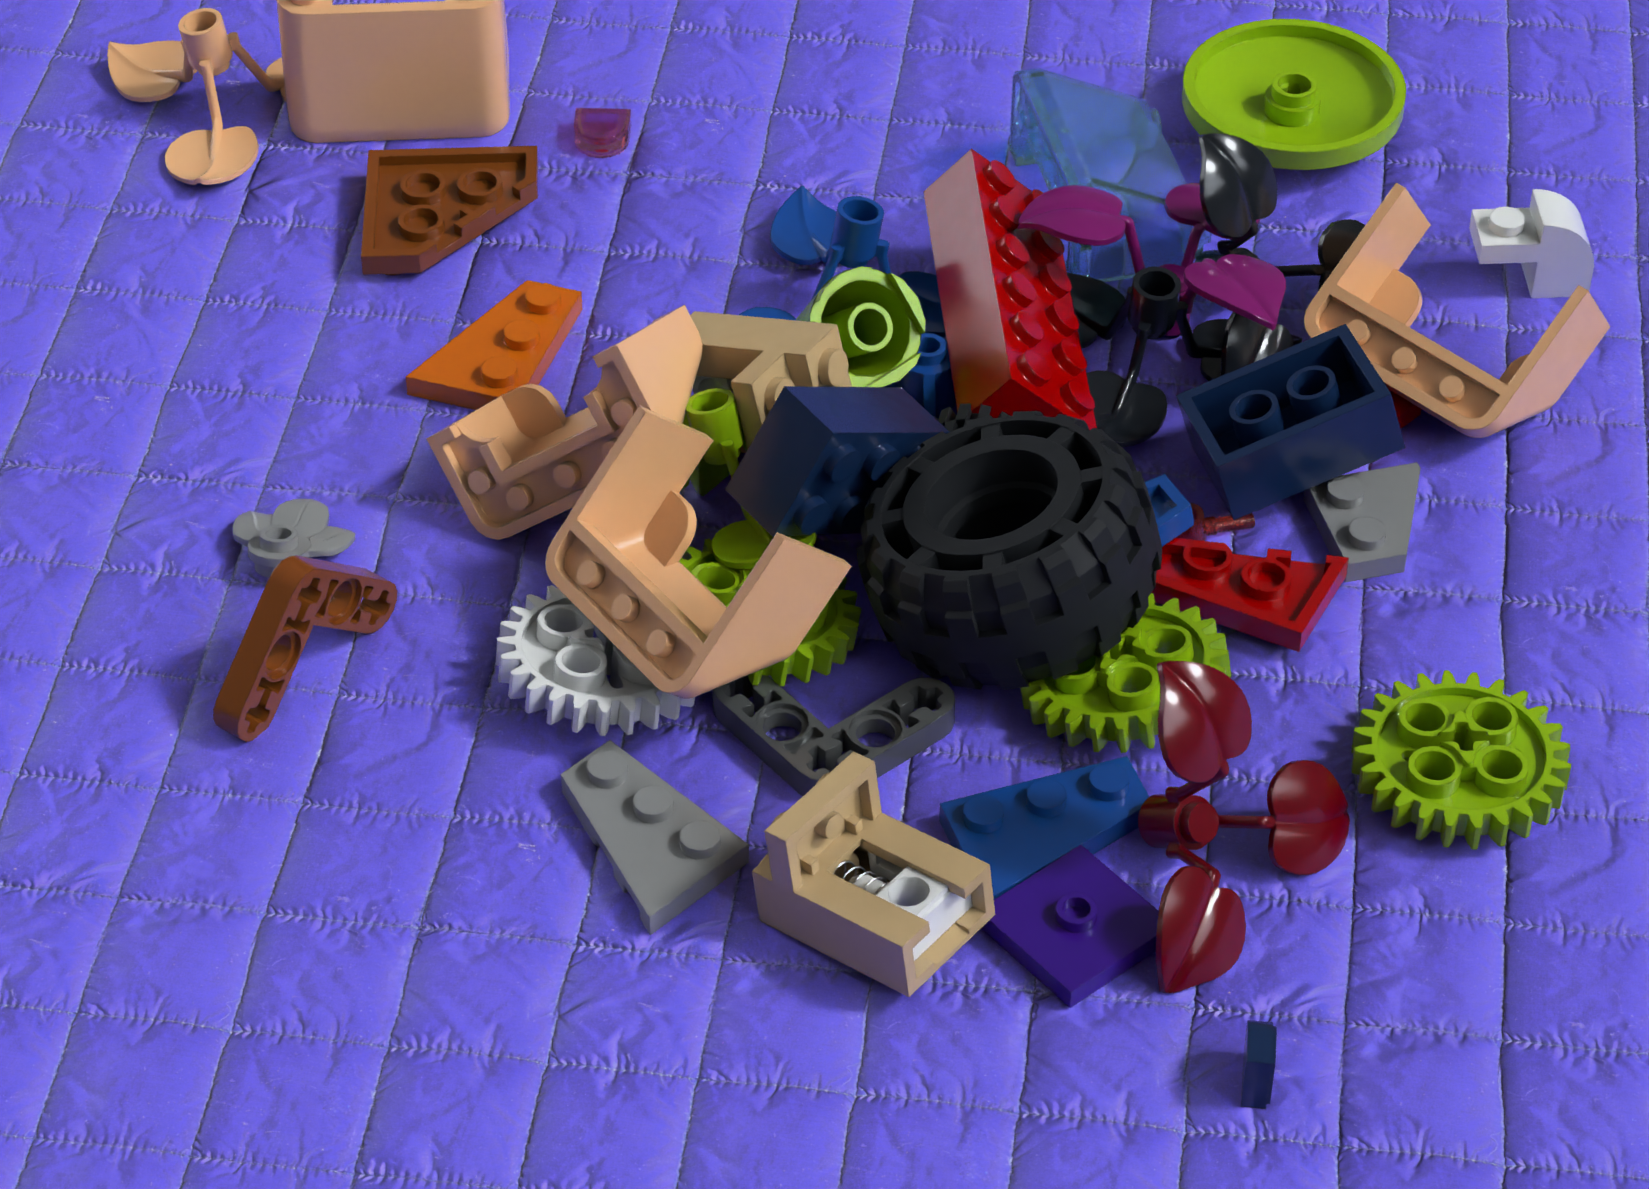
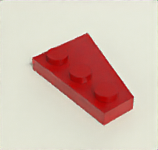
(1247, 593)

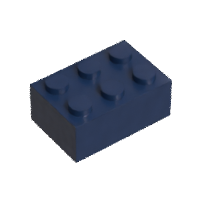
(1291, 421)
(826, 456)

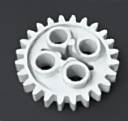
(560, 666)

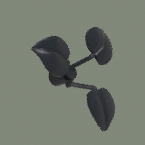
(1234, 192)
(1129, 409)

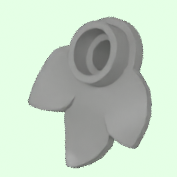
(293, 529)

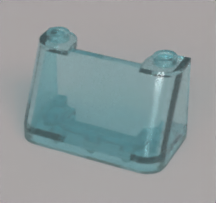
(1106, 143)

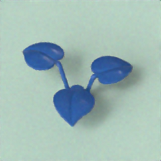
(812, 232)

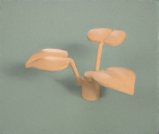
(155, 72)

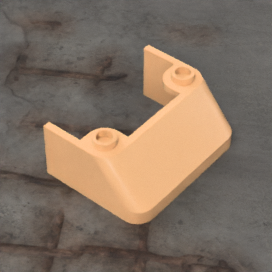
(1383, 303)
(625, 575)

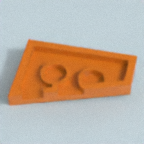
(500, 349)

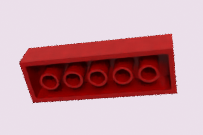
(1004, 297)

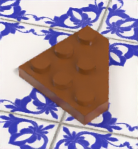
(438, 200)

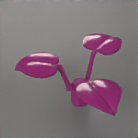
(1095, 219)

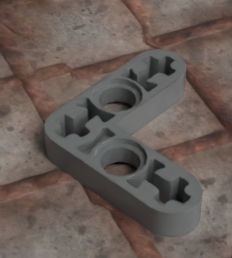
(823, 747)

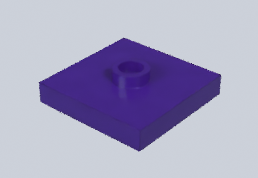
(1074, 925)

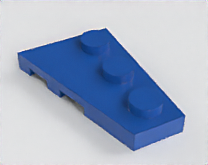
(1044, 818)

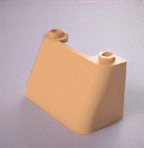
(394, 69)
(529, 462)

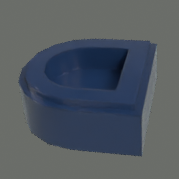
(1258, 1064)

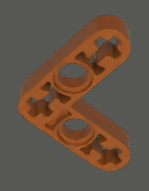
(294, 600)

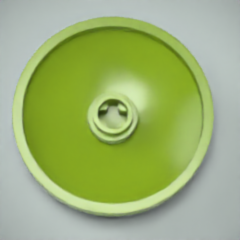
(1296, 92)

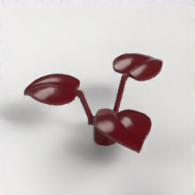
(1199, 727)

